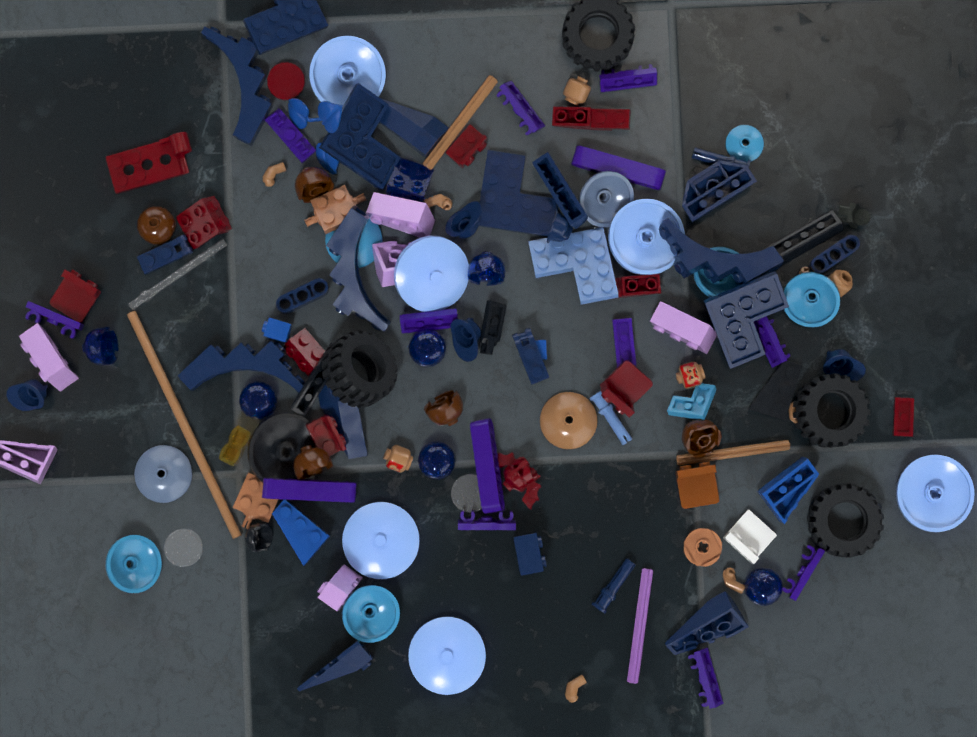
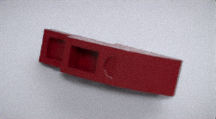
(591, 118)
(638, 285)

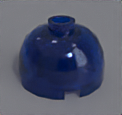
(486, 268)
(101, 346)
(427, 348)
(258, 400)
(436, 460)
(763, 586)

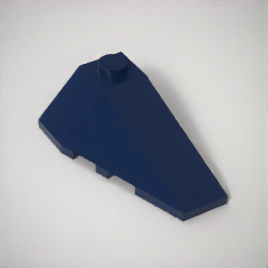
(413, 127)
(348, 422)
(713, 620)
(347, 662)

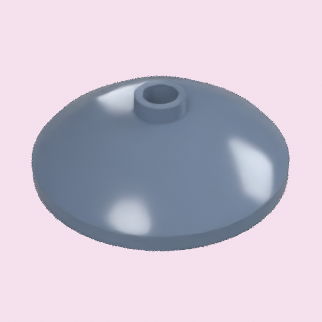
(616, 192)
(176, 478)

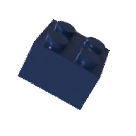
(528, 553)

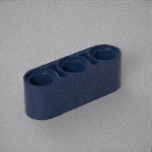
(840, 248)
(292, 296)

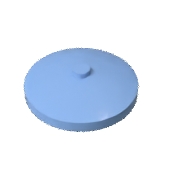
(342, 65)
(636, 237)
(431, 273)
(935, 493)
(380, 540)
(447, 655)

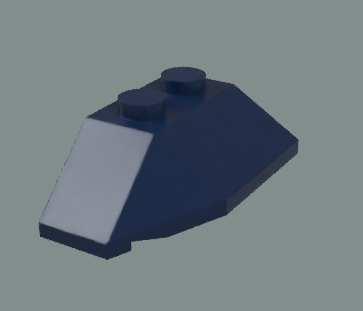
(715, 187)

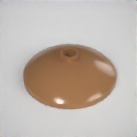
(564, 434)

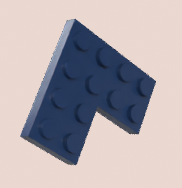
(284, 23)
(353, 140)
(504, 204)
(735, 314)

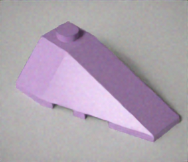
(385, 258)

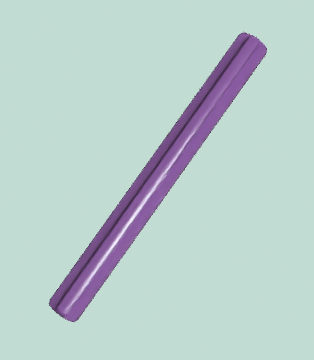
(640, 626)

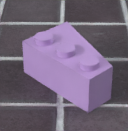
(401, 214)
(683, 327)
(47, 357)
(27, 459)
(339, 587)

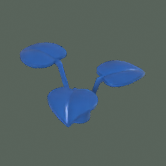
(329, 114)

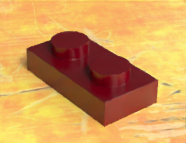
(903, 417)

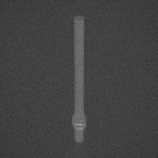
(146, 295)

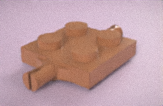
(332, 208)
(251, 501)

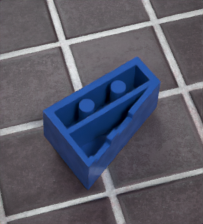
(788, 488)
(300, 531)

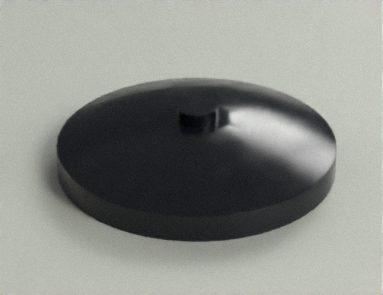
(276, 445)

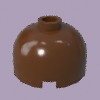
(312, 183)
(156, 225)
(445, 408)
(700, 437)
(311, 462)

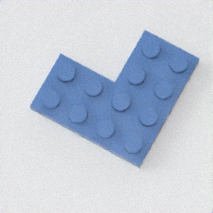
(586, 256)

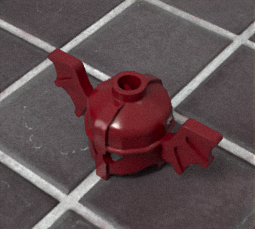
(520, 477)

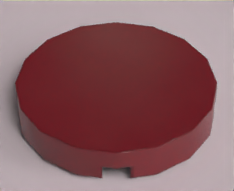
(286, 81)

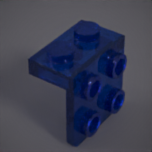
(409, 180)

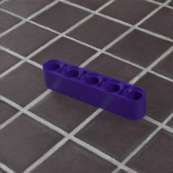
(634, 171)
(487, 466)
(308, 490)

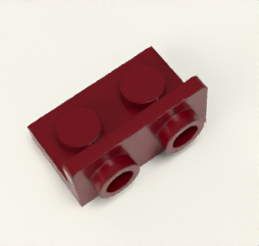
(467, 146)
(325, 434)

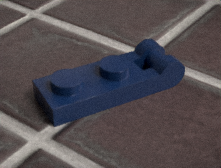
(164, 254)
(530, 357)

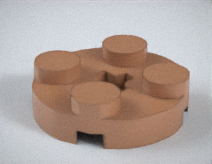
(712, 552)

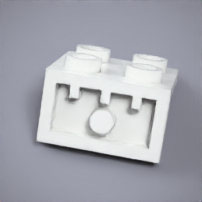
(750, 536)

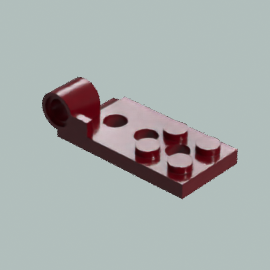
(175, 146)

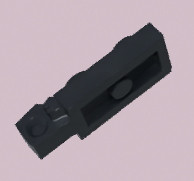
(492, 326)

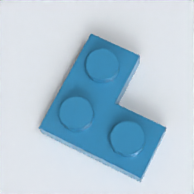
(693, 407)

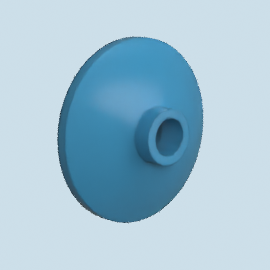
(735, 147)

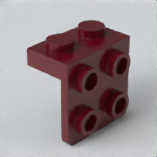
(203, 221)
(75, 296)
(625, 387)

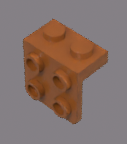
(697, 485)

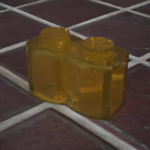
(233, 450)

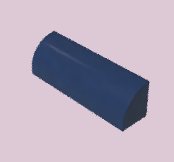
(560, 190)

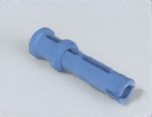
(607, 410)

